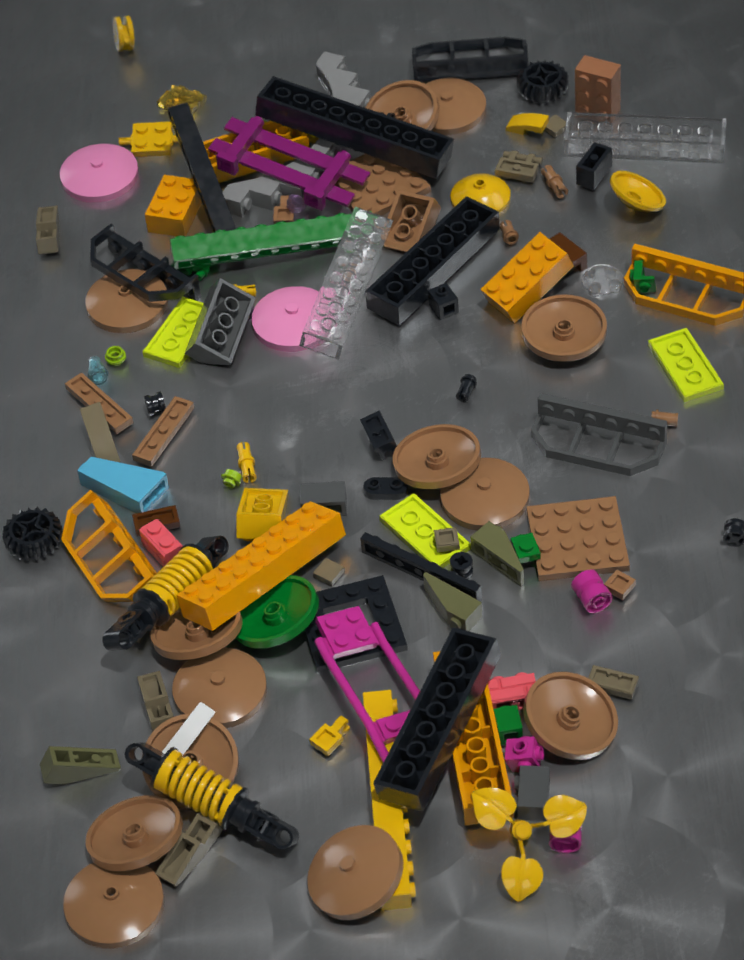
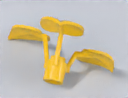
(492, 810)

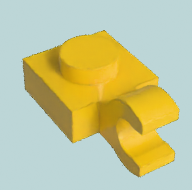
(328, 737)

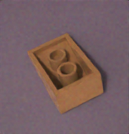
(412, 218)

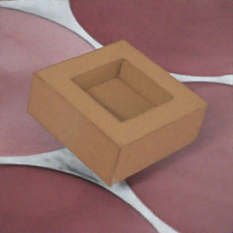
(620, 584)

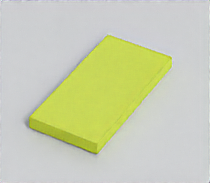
(174, 334)
(685, 364)
(415, 526)

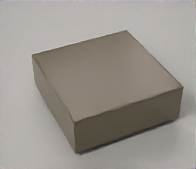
(555, 126)
(446, 539)
(328, 572)

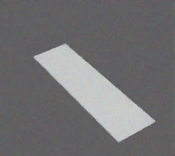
(191, 728)

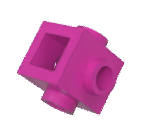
(523, 752)

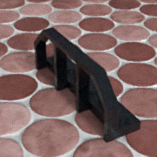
(469, 67)
(134, 253)

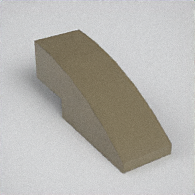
(47, 229)
(99, 432)
(155, 698)
(189, 850)

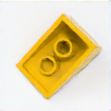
(260, 511)

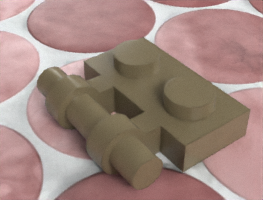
(518, 166)

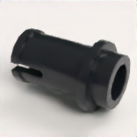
(468, 382)

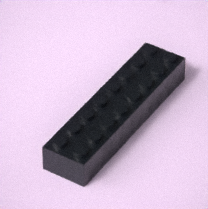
(432, 260)
(437, 719)

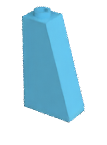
(123, 483)

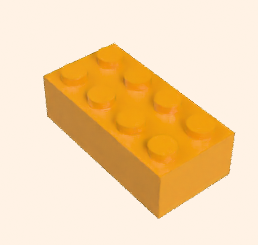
(527, 277)

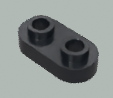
(385, 488)

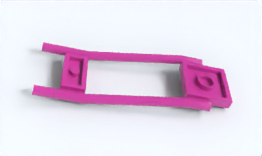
(347, 634)

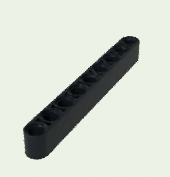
(200, 168)

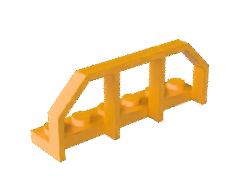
(690, 269)
(122, 538)

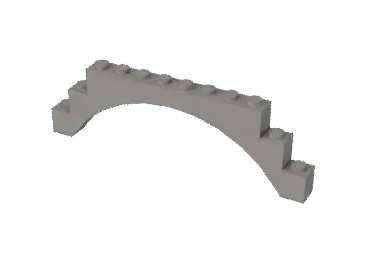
(266, 190)

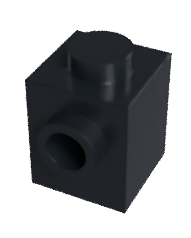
(443, 301)

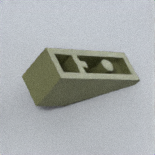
(496, 549)
(454, 605)
(76, 764)

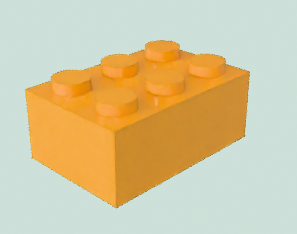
(173, 206)

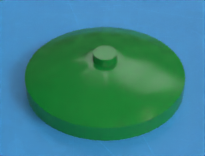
(279, 614)

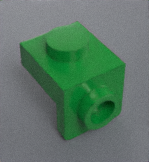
(642, 283)
(526, 547)

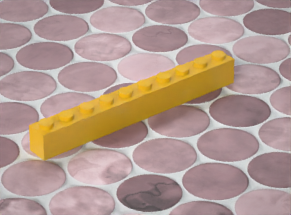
(387, 814)

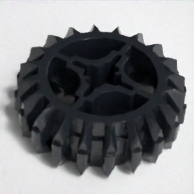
(542, 81)
(34, 540)

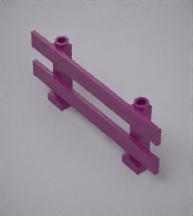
(315, 190)

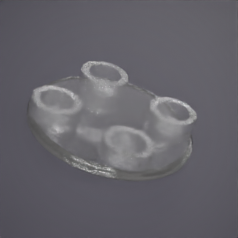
(602, 280)

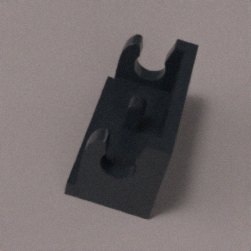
(379, 434)

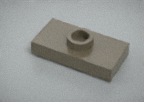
(614, 681)

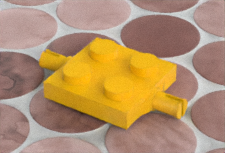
(150, 139)

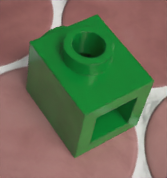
(508, 723)

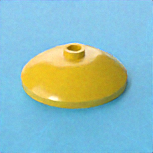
(484, 189)
(637, 192)

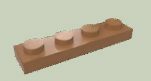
(89, 394)
(163, 431)

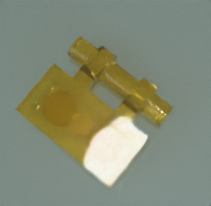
(180, 95)

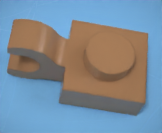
(281, 212)

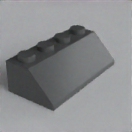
(220, 324)

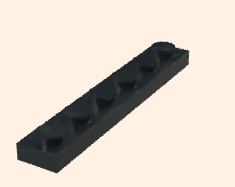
(415, 565)

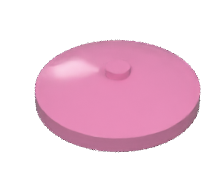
(99, 173)
(282, 317)

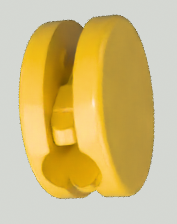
(123, 34)

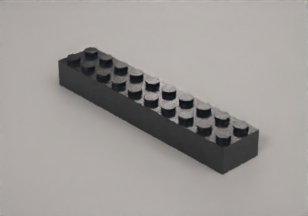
(354, 127)

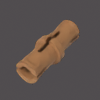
(554, 181)

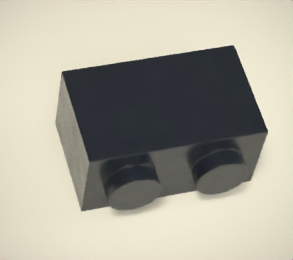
(594, 166)

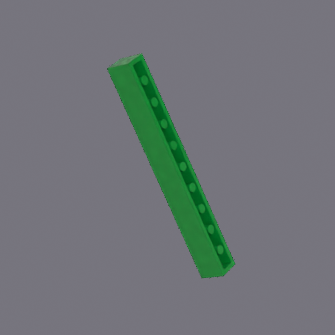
(258, 241)

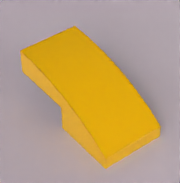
(527, 121)

